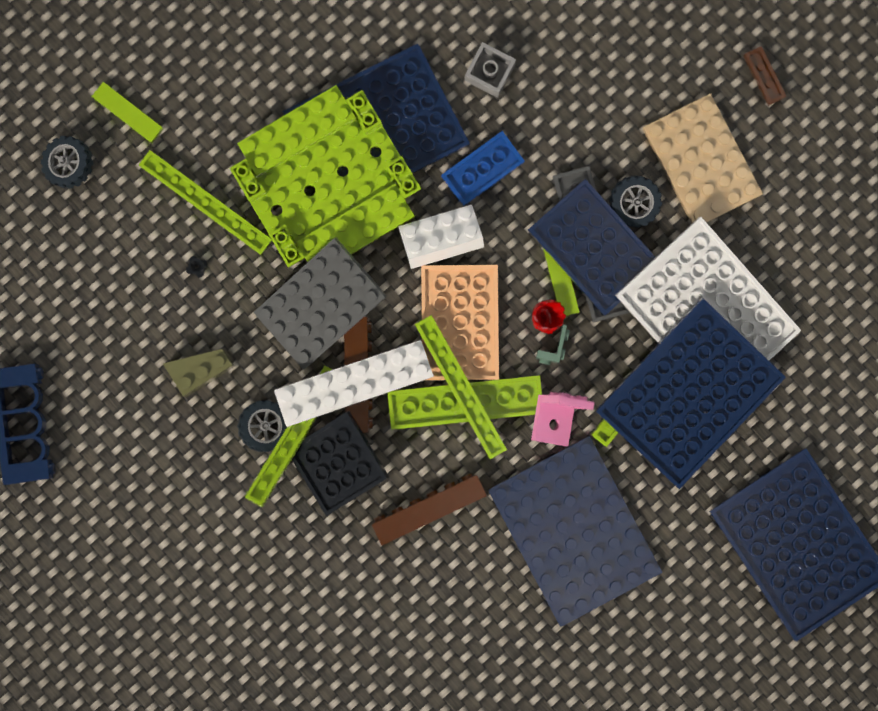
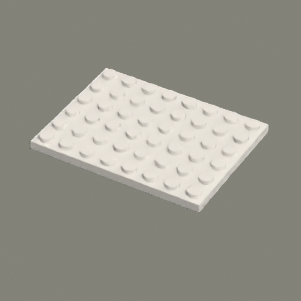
(704, 267)

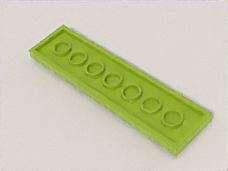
(439, 406)

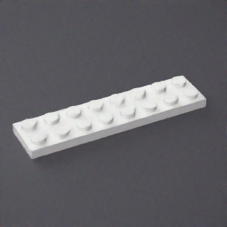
(353, 383)

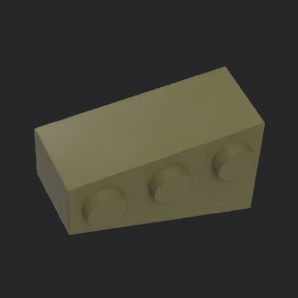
(198, 370)

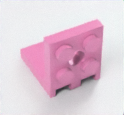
(561, 409)

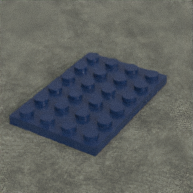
(592, 245)

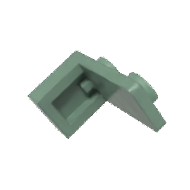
(547, 357)

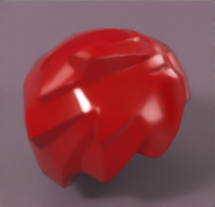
(548, 316)

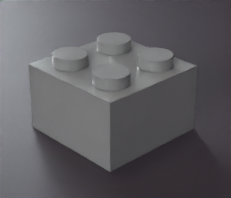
(490, 69)

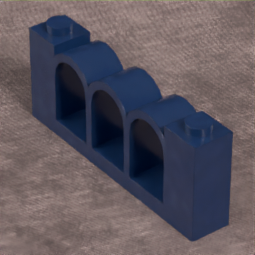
(41, 468)

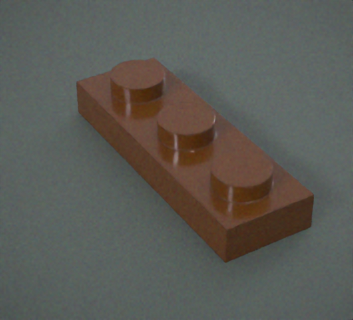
(764, 76)

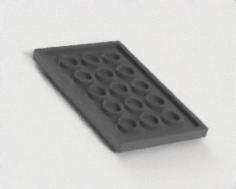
(320, 303)

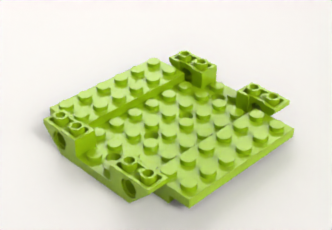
(308, 151)

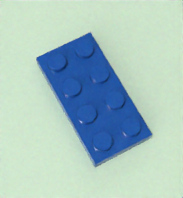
(482, 168)

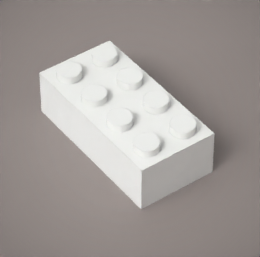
(441, 236)

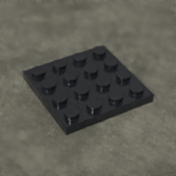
(338, 463)

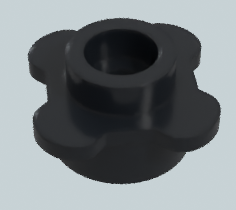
(200, 270)

